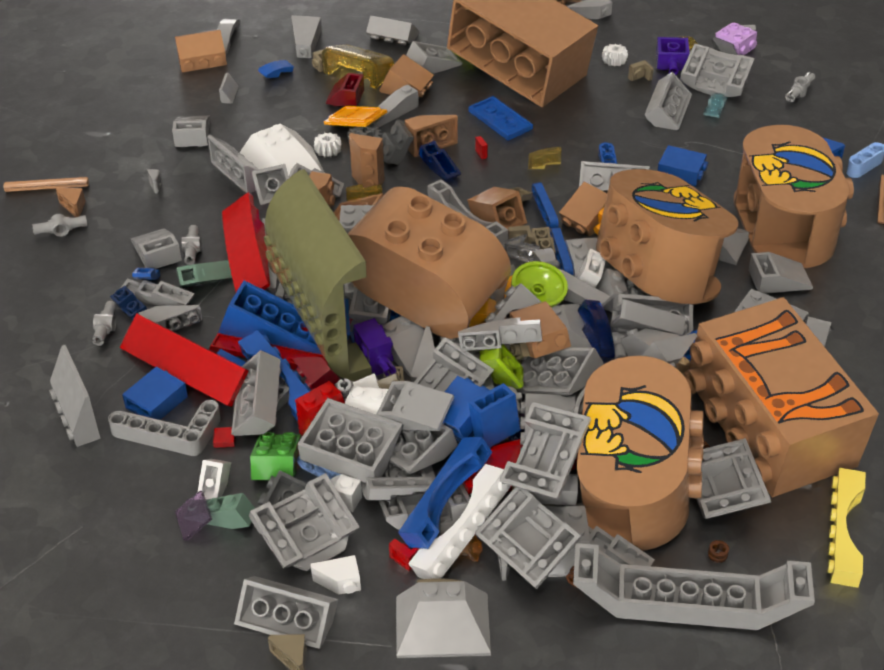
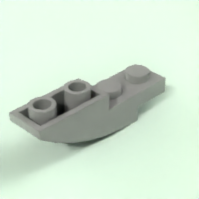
(499, 332)

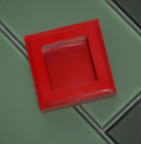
(481, 147)
(223, 437)

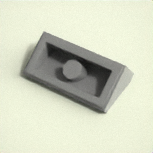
(228, 89)

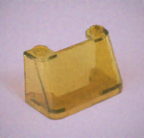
(372, 64)

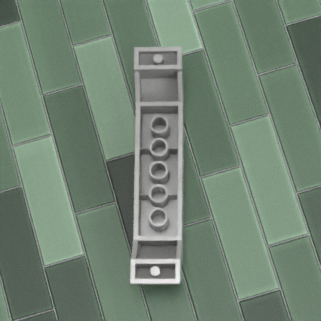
(693, 595)

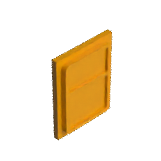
(355, 116)

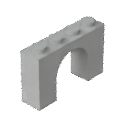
(516, 299)

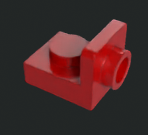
(401, 553)

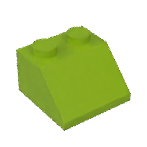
(505, 366)

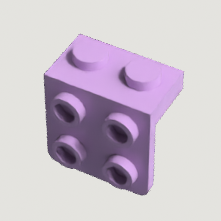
(742, 37)

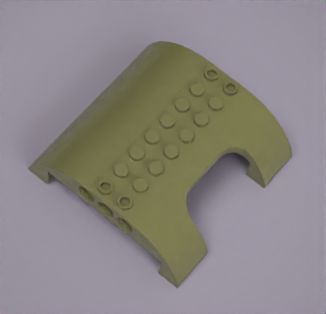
(312, 263)

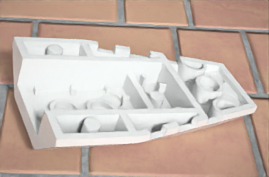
(279, 146)

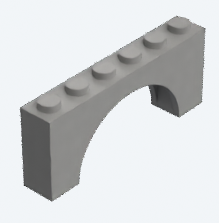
(563, 402)

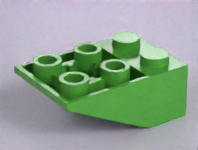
(274, 453)

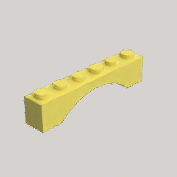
(846, 561)

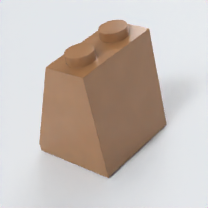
(406, 72)
(500, 206)
(583, 209)
(553, 329)

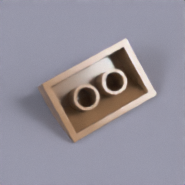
(200, 50)
(367, 159)

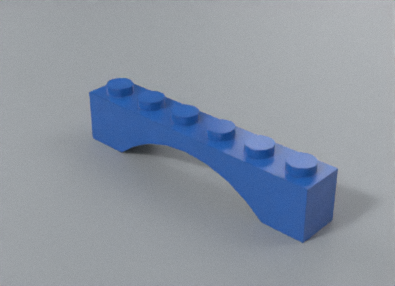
(253, 344)
(423, 523)

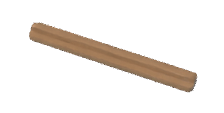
(46, 184)

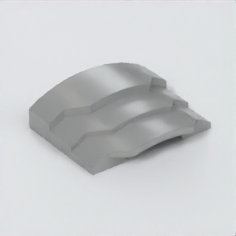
(716, 71)
(397, 482)
(307, 525)

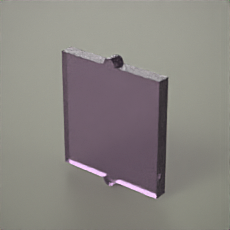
(193, 515)

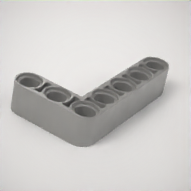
(167, 435)

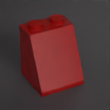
(311, 402)

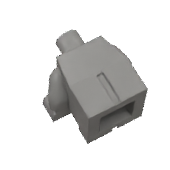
(546, 255)

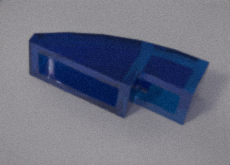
(438, 161)
(597, 328)

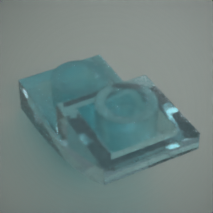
(715, 105)

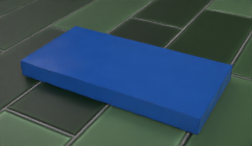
(500, 118)

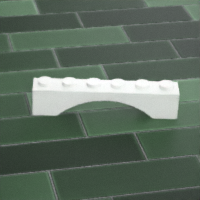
(445, 549)

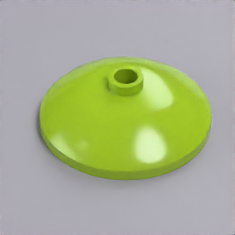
(544, 279)

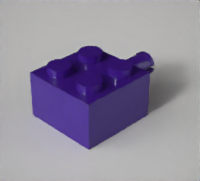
(672, 53)
(375, 346)

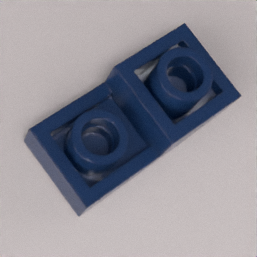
(128, 302)

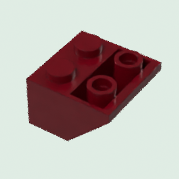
(347, 90)
(316, 371)

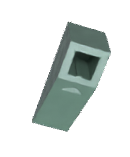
(203, 273)
(230, 511)

